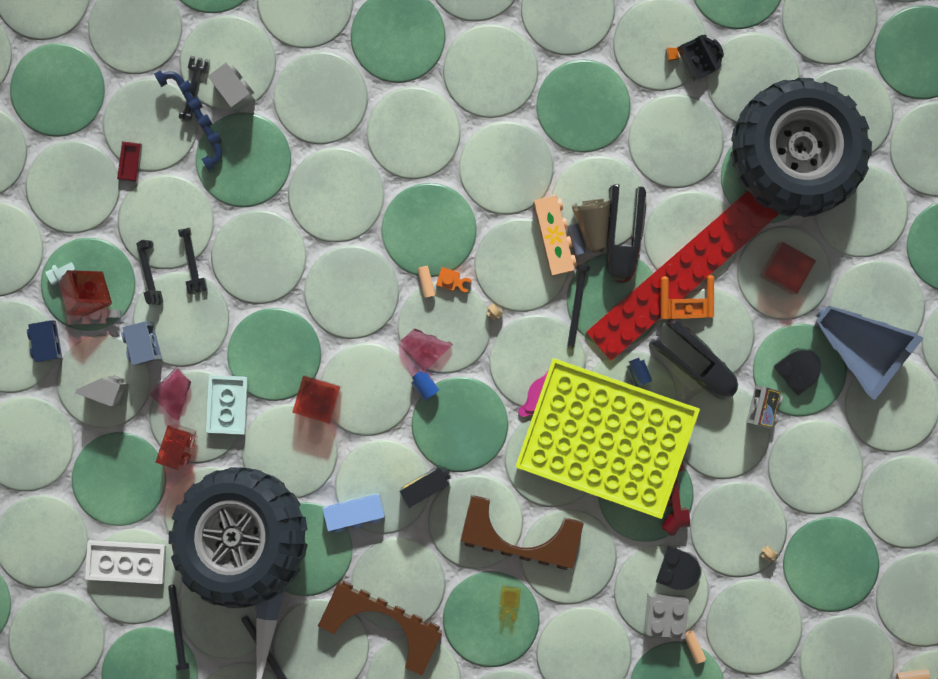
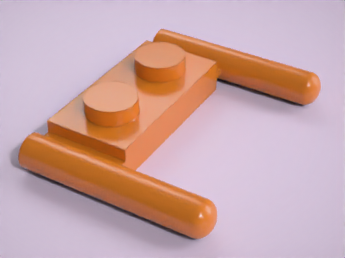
(687, 307)

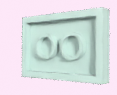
(227, 404)

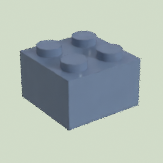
(141, 343)

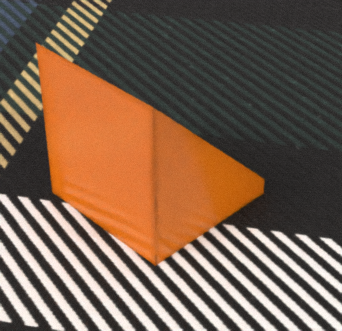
(672, 54)

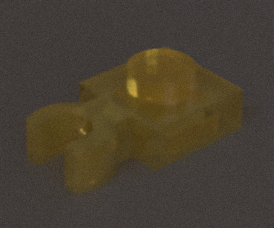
(509, 598)

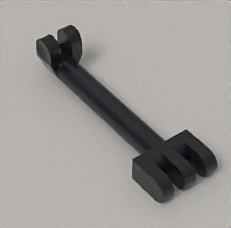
(197, 69)
(195, 281)
(151, 296)

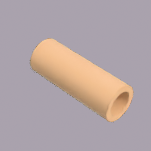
(426, 281)
(694, 647)
(922, 674)

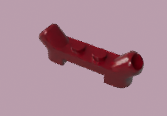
(679, 516)

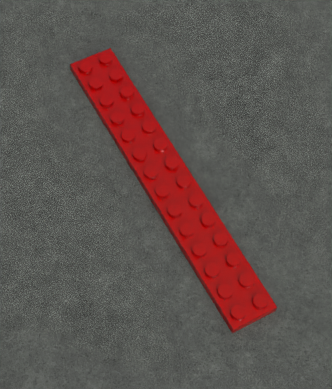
(684, 271)

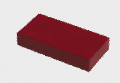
(129, 161)

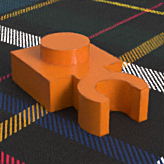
(450, 279)

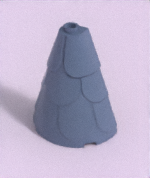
(867, 346)

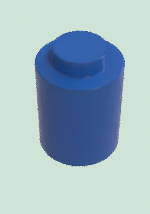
(424, 385)

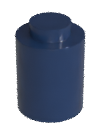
(639, 372)

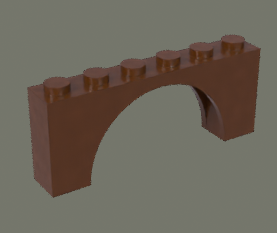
(558, 550)
(420, 635)

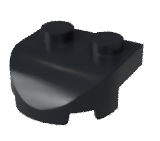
(701, 56)
(799, 369)
(679, 569)

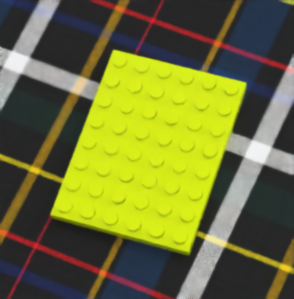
(607, 438)

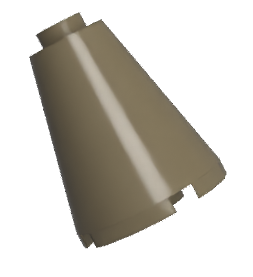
(593, 222)

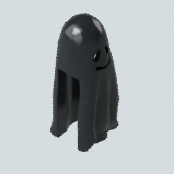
(623, 260)
(716, 378)

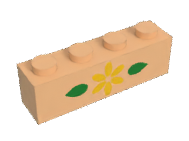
(553, 235)

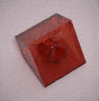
(84, 292)

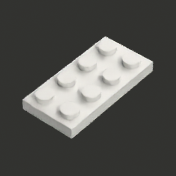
(125, 562)

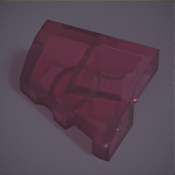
(424, 348)
(172, 392)

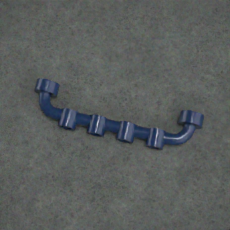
(195, 105)

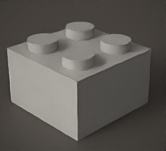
(228, 83)
(666, 616)

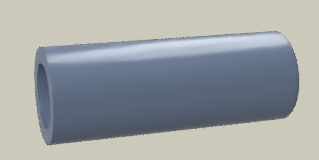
(576, 239)

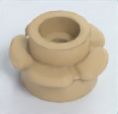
(494, 312)
(769, 554)

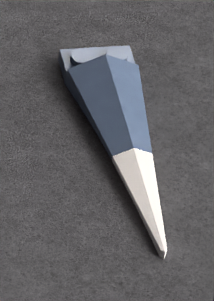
(266, 620)

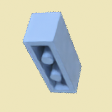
(354, 513)

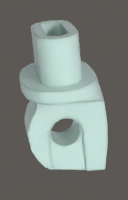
(55, 274)

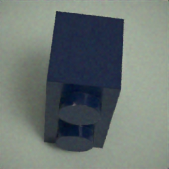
(44, 341)

